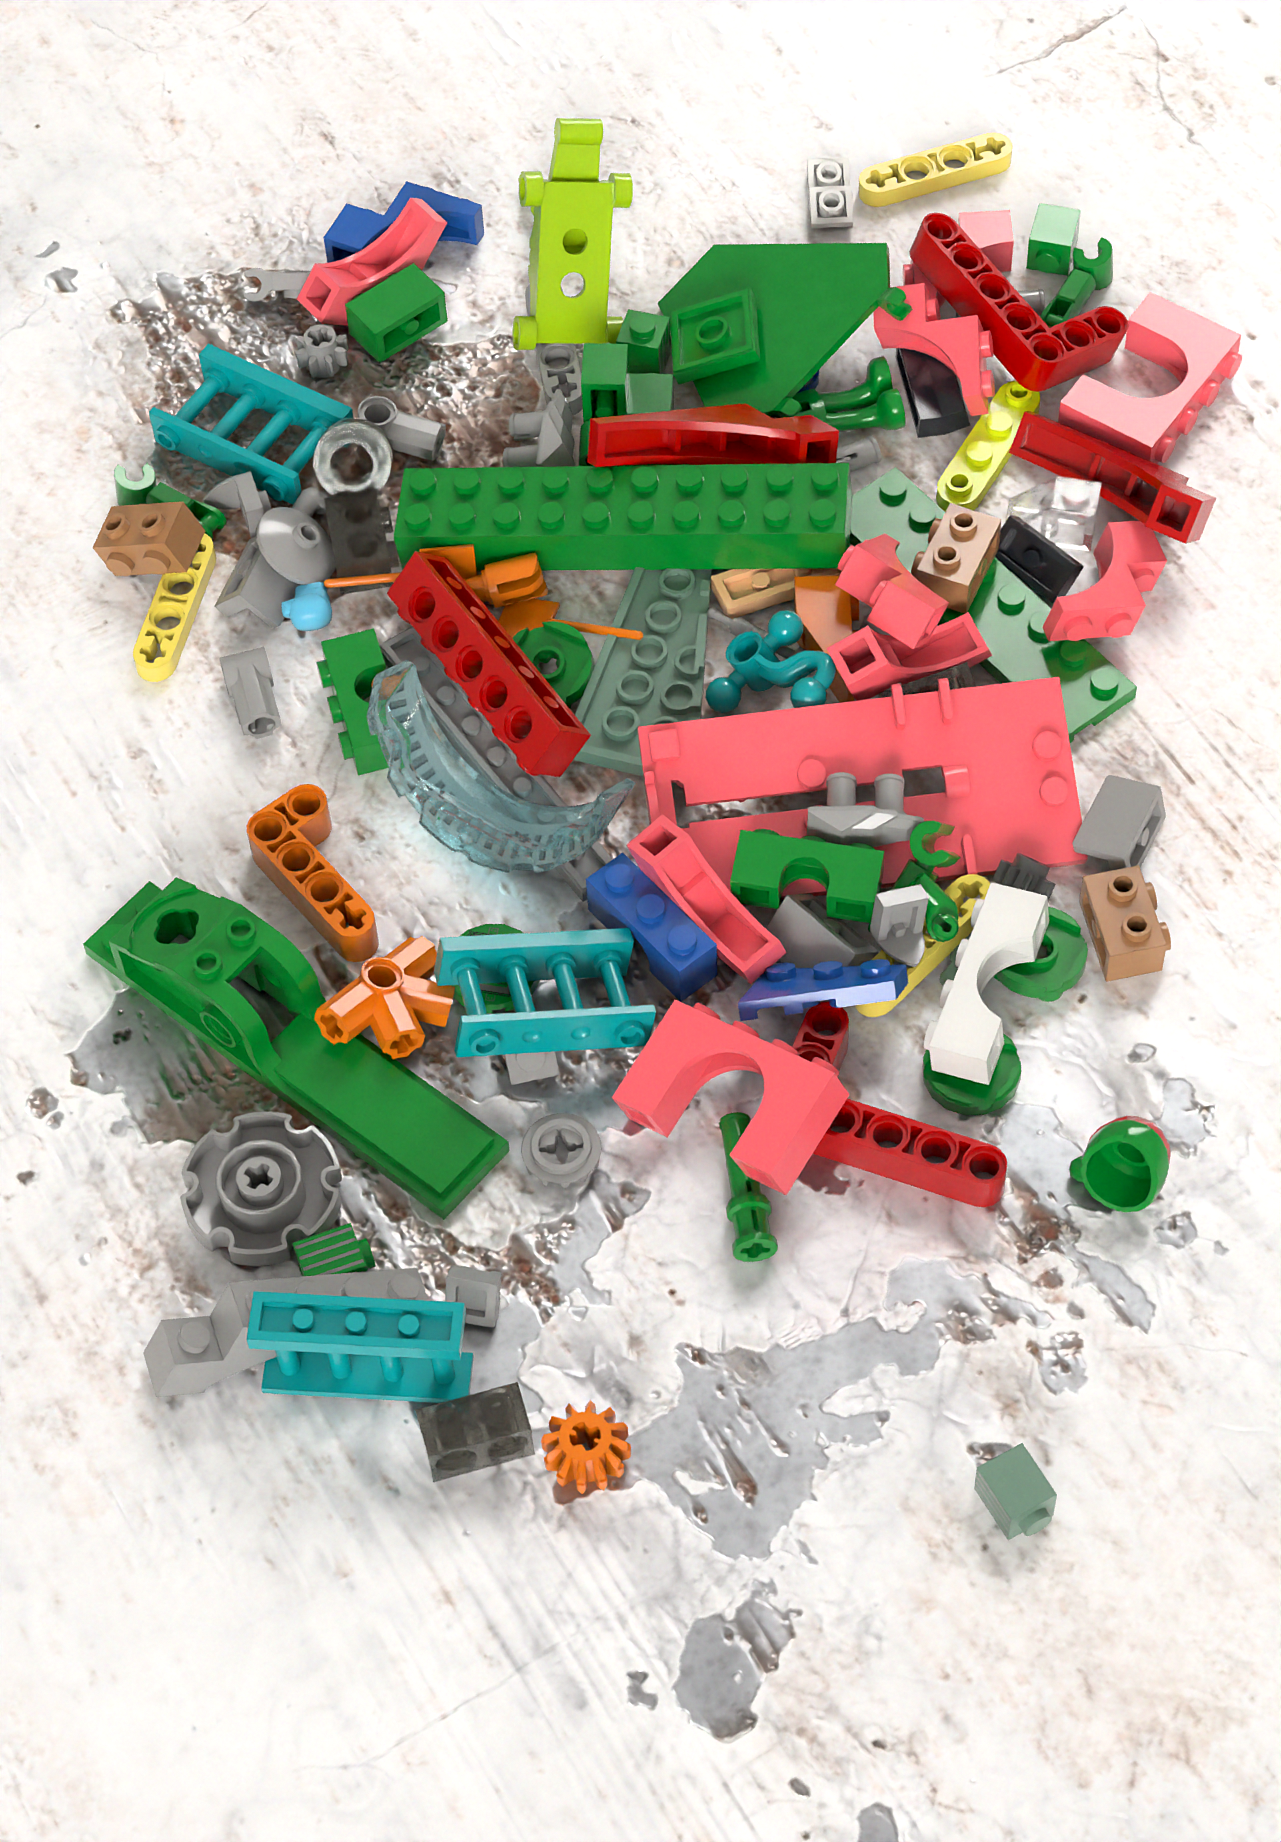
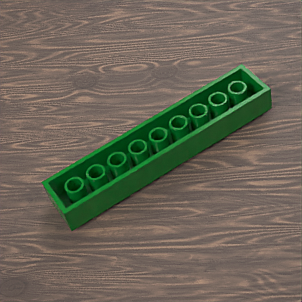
(632, 515)

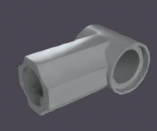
(405, 431)
(250, 685)

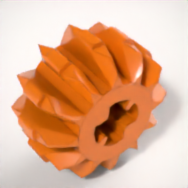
(569, 1456)

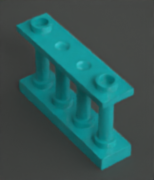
(258, 390)
(537, 957)
(361, 1347)

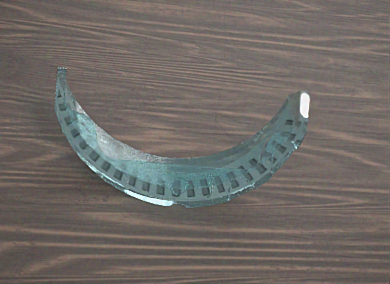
(462, 805)

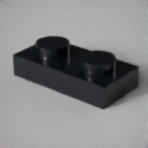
(1036, 559)

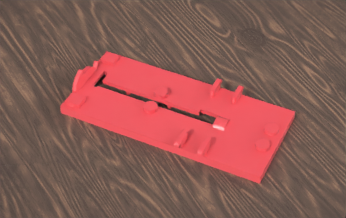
(996, 747)

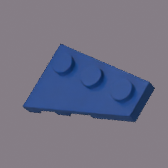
(829, 980)

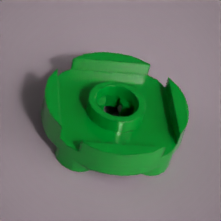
(571, 653)
(1056, 973)

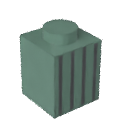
(1016, 1492)

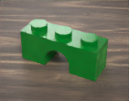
(349, 670)
(770, 862)

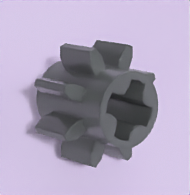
(1024, 875)

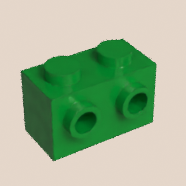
(396, 312)

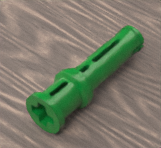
(748, 1206)

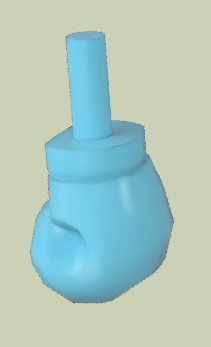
(309, 608)

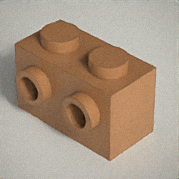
(149, 539)
(958, 555)
(1124, 923)

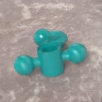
(761, 669)

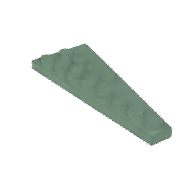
(649, 677)

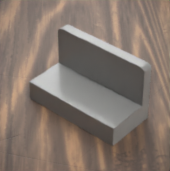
(256, 587)
(1121, 822)
(815, 938)

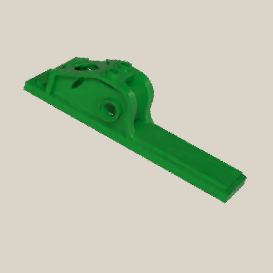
(343, 1088)

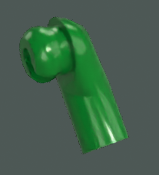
(941, 910)

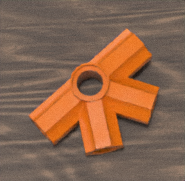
(391, 999)

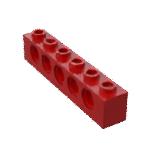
(488, 665)

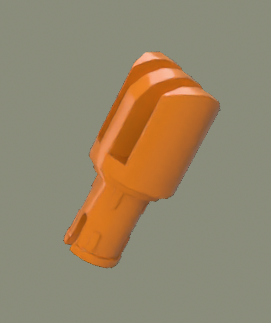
(509, 581)

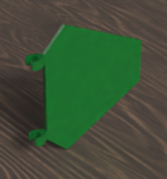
(805, 309)

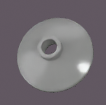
(295, 545)

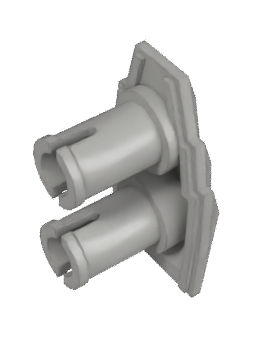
(554, 433)
(849, 823)

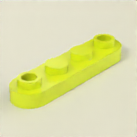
(986, 448)

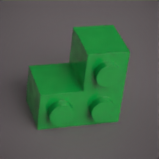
(613, 391)

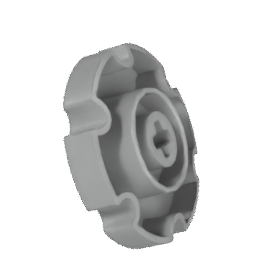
(261, 1188)

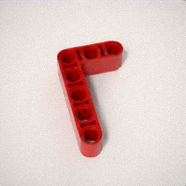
(1021, 339)
(913, 1138)

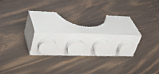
(1005, 933)

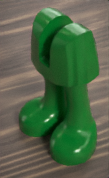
(876, 396)

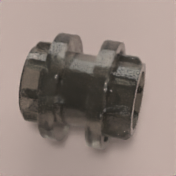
(359, 432)

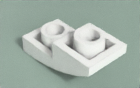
(829, 192)

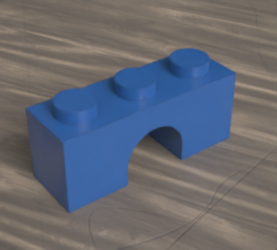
(675, 946)

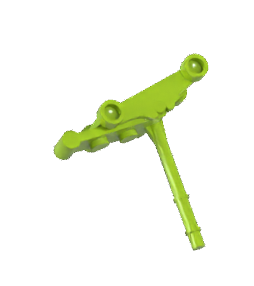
(571, 236)

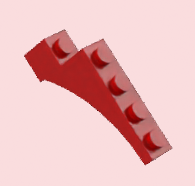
(710, 438)
(1128, 481)

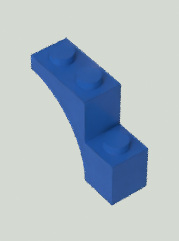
(359, 227)

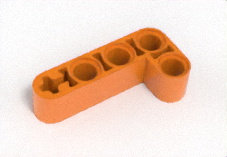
(295, 849)

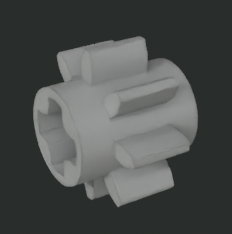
(322, 351)

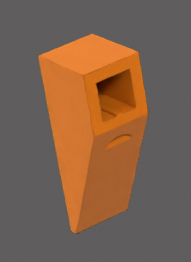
(826, 619)

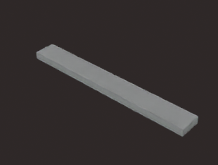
(480, 748)

